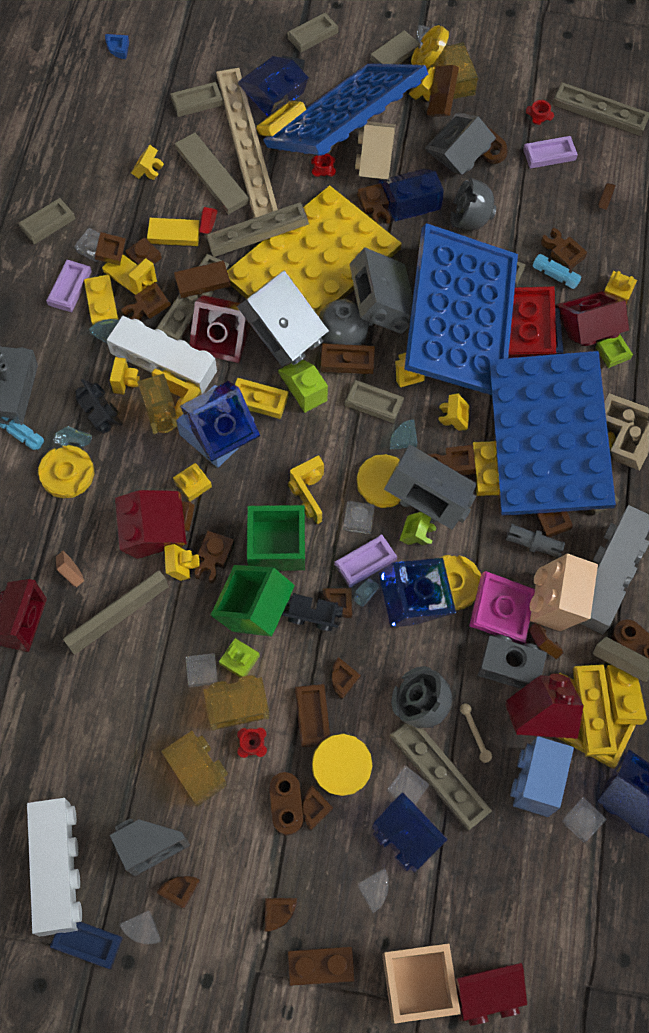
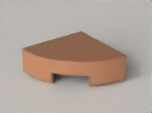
(68, 569)

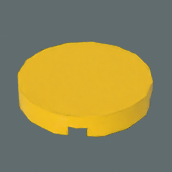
(432, 46)
(66, 471)
(373, 478)
(463, 580)
(341, 764)

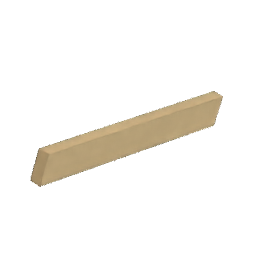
(246, 143)

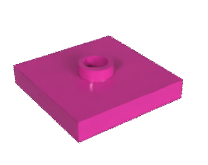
(502, 607)

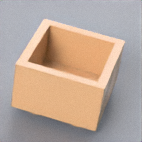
(563, 592)
(420, 983)

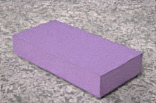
(550, 152)
(68, 286)
(365, 561)

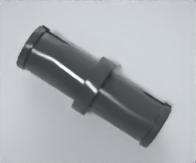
(535, 541)

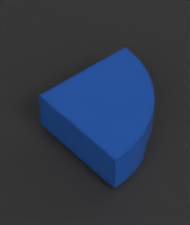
(117, 45)

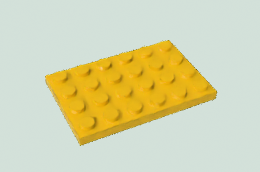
(317, 253)

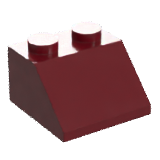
(594, 317)
(219, 328)
(149, 522)
(20, 613)
(546, 708)
(491, 992)

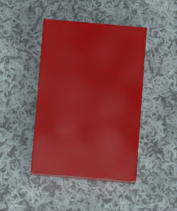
(533, 322)

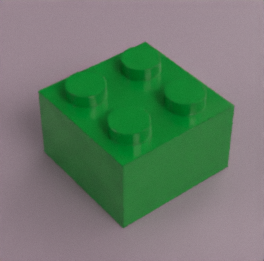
(276, 537)
(253, 600)

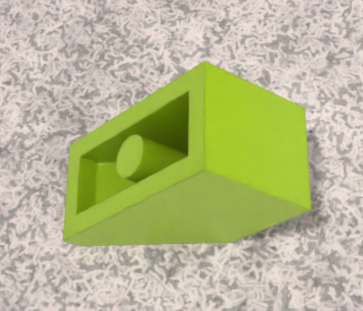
(305, 384)

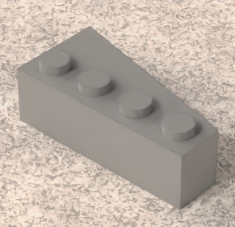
(616, 565)

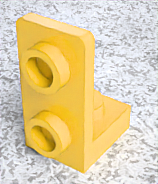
(131, 275)
(186, 390)
(307, 473)

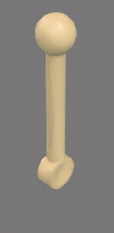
(485, 755)

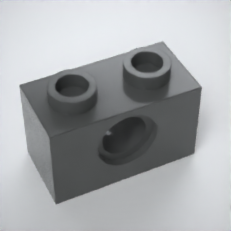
(496, 668)

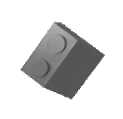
(461, 142)
(146, 844)

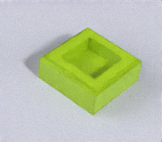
(614, 351)

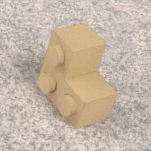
(377, 148)
(632, 426)

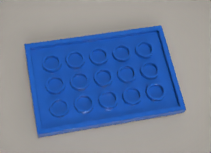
(346, 108)
(460, 308)
(551, 434)

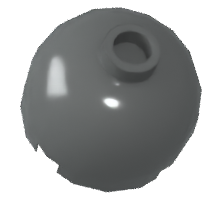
(474, 205)
(343, 323)
(422, 698)

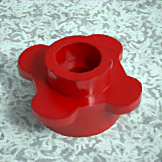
(540, 112)
(323, 165)
(245, 736)

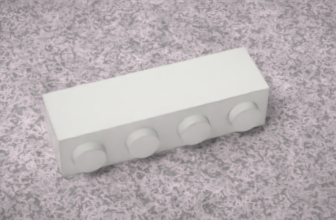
(156, 350)
(52, 867)

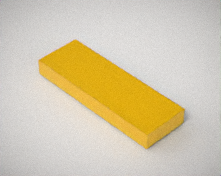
(596, 716)

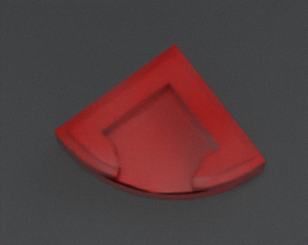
(207, 220)

